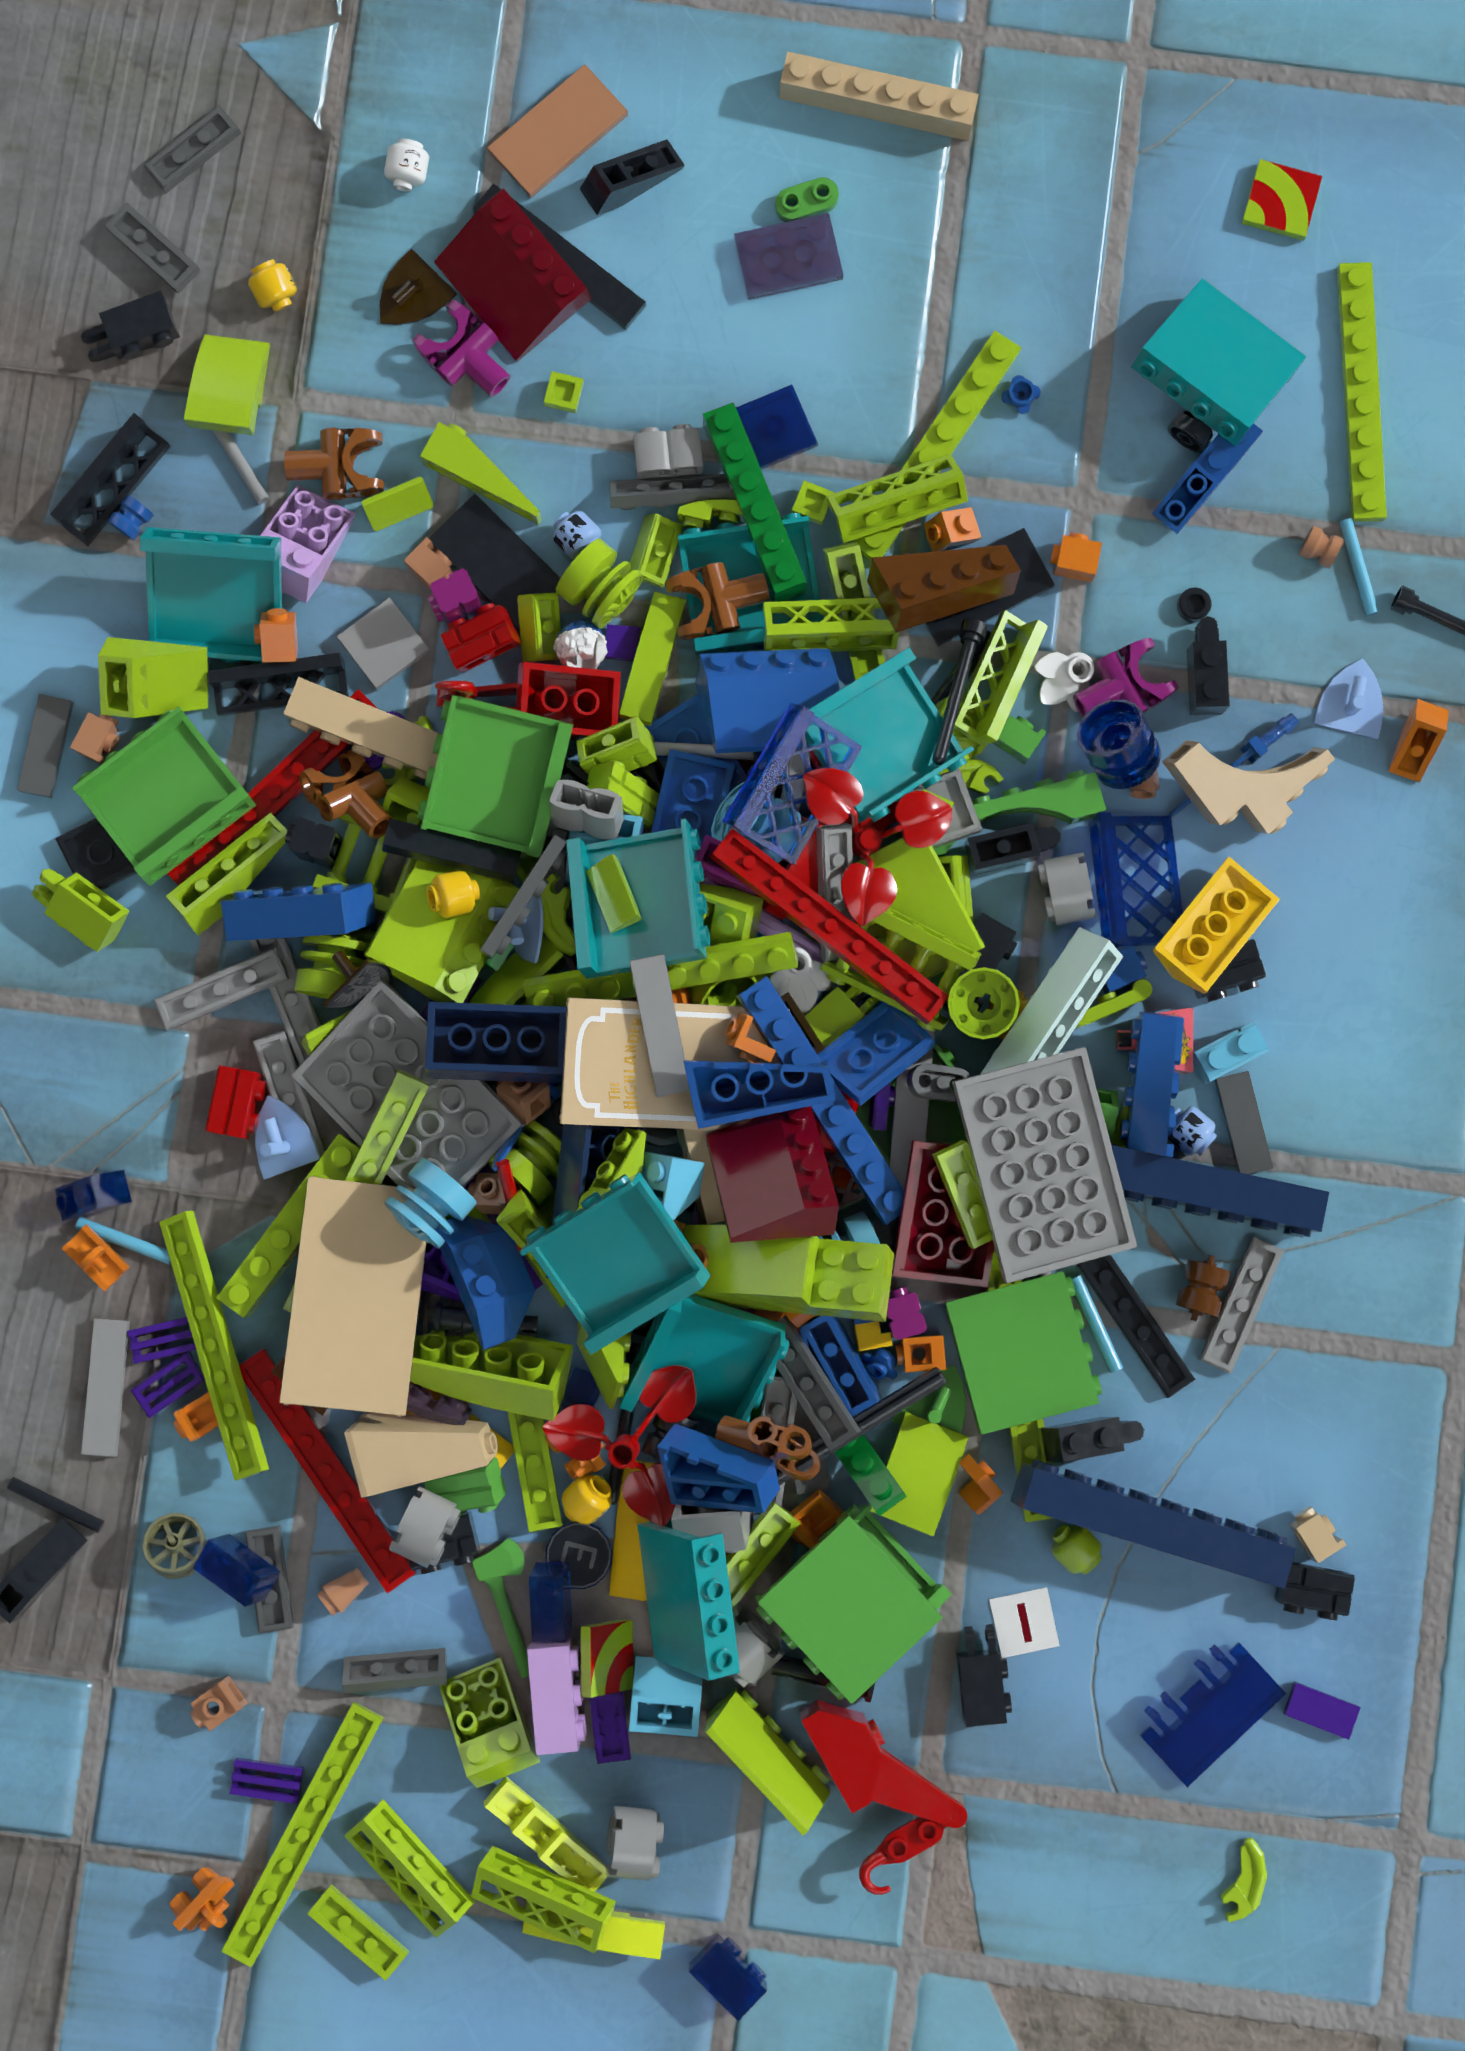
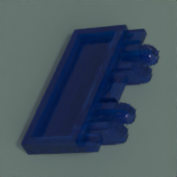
(1214, 1714)

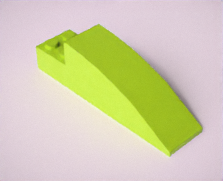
(796, 1274)

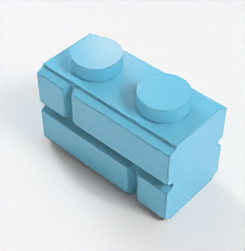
(1229, 1052)

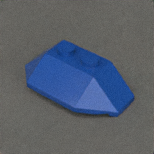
(488, 1278)

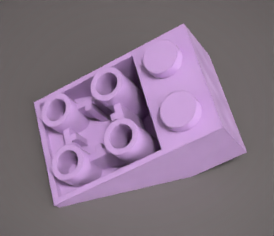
(310, 538)

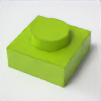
(563, 392)
(812, 502)

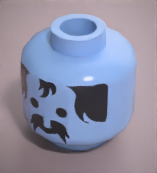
(575, 533)
(1192, 1131)

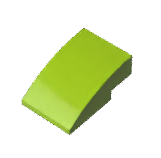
(227, 385)
(925, 1467)

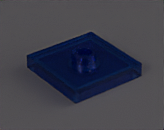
(777, 426)

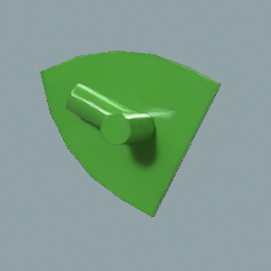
(943, 1406)

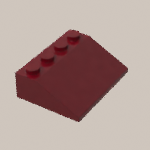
(512, 276)
(773, 1177)
(929, 1233)

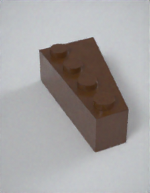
(940, 583)

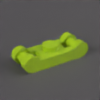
(1111, 1003)

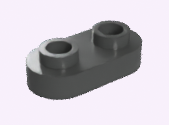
(936, 1081)

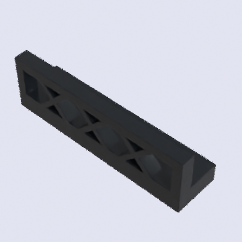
(101, 471)
(269, 673)

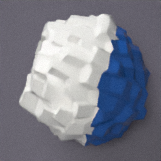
(580, 645)

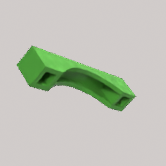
(1066, 800)

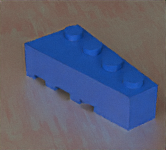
(298, 912)

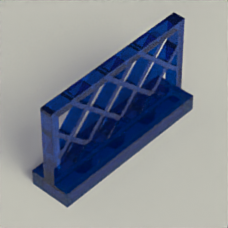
(766, 775)
(1109, 875)

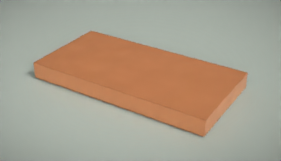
(557, 131)

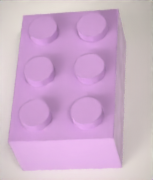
(556, 1696)

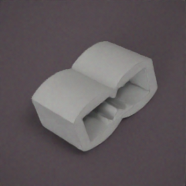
(668, 452)
(586, 809)

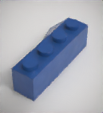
(1152, 1083)
(749, 1090)

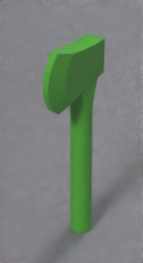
(491, 1567)

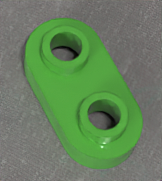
(808, 200)

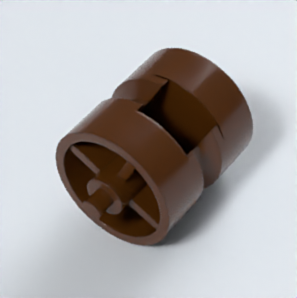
(1204, 1283)

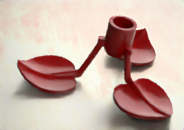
(922, 820)
(579, 1429)

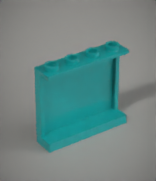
(1218, 361)
(735, 549)
(211, 589)
(897, 733)
(666, 888)
(617, 1260)
(724, 1348)
(689, 1600)

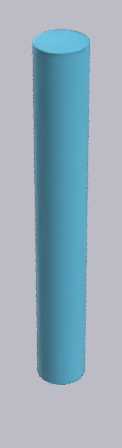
(1359, 567)
(126, 1241)
(1096, 1324)

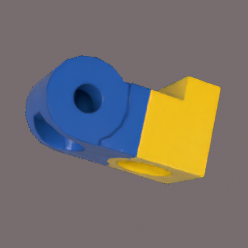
(869, 1335)

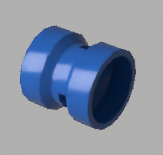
(130, 517)

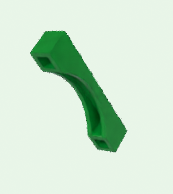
(755, 502)

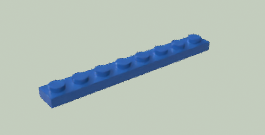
(835, 1117)

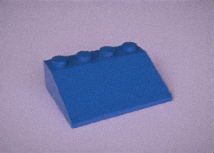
(751, 691)

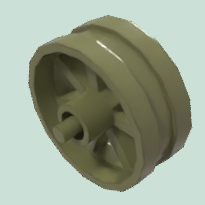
(174, 1545)

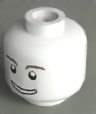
(406, 164)

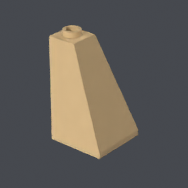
(410, 1450)

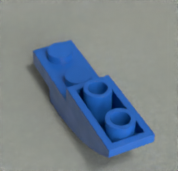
(1202, 479)

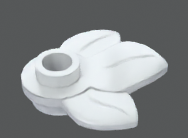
(1059, 680)
(802, 983)

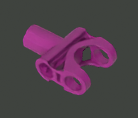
(465, 352)
(1124, 681)

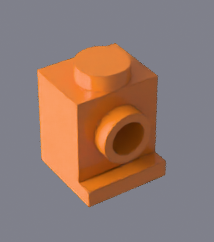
(933, 1357)

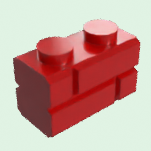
(480, 637)
(235, 1102)

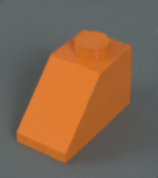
(1419, 740)

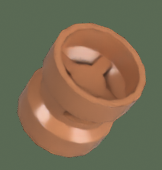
(1319, 546)

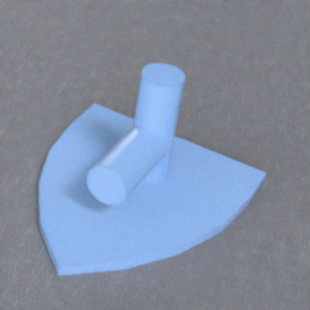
(1352, 702)
(528, 937)
(282, 1139)

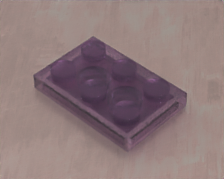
(788, 256)

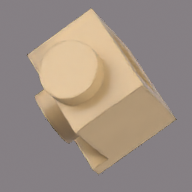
(1316, 1534)

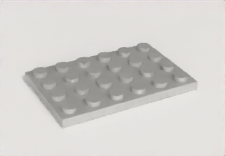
(353, 1068)
(1044, 1164)

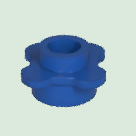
(1030, 391)
(880, 1364)

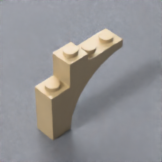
(1259, 795)

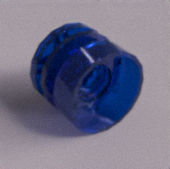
(1119, 744)

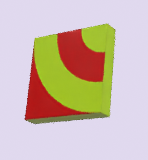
(1281, 199)
(606, 1658)

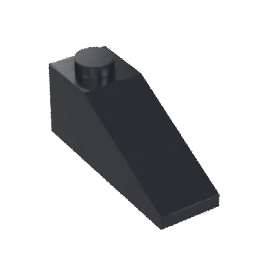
(629, 175)

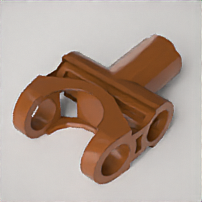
(335, 461)
(719, 596)
(352, 794)
(770, 1442)

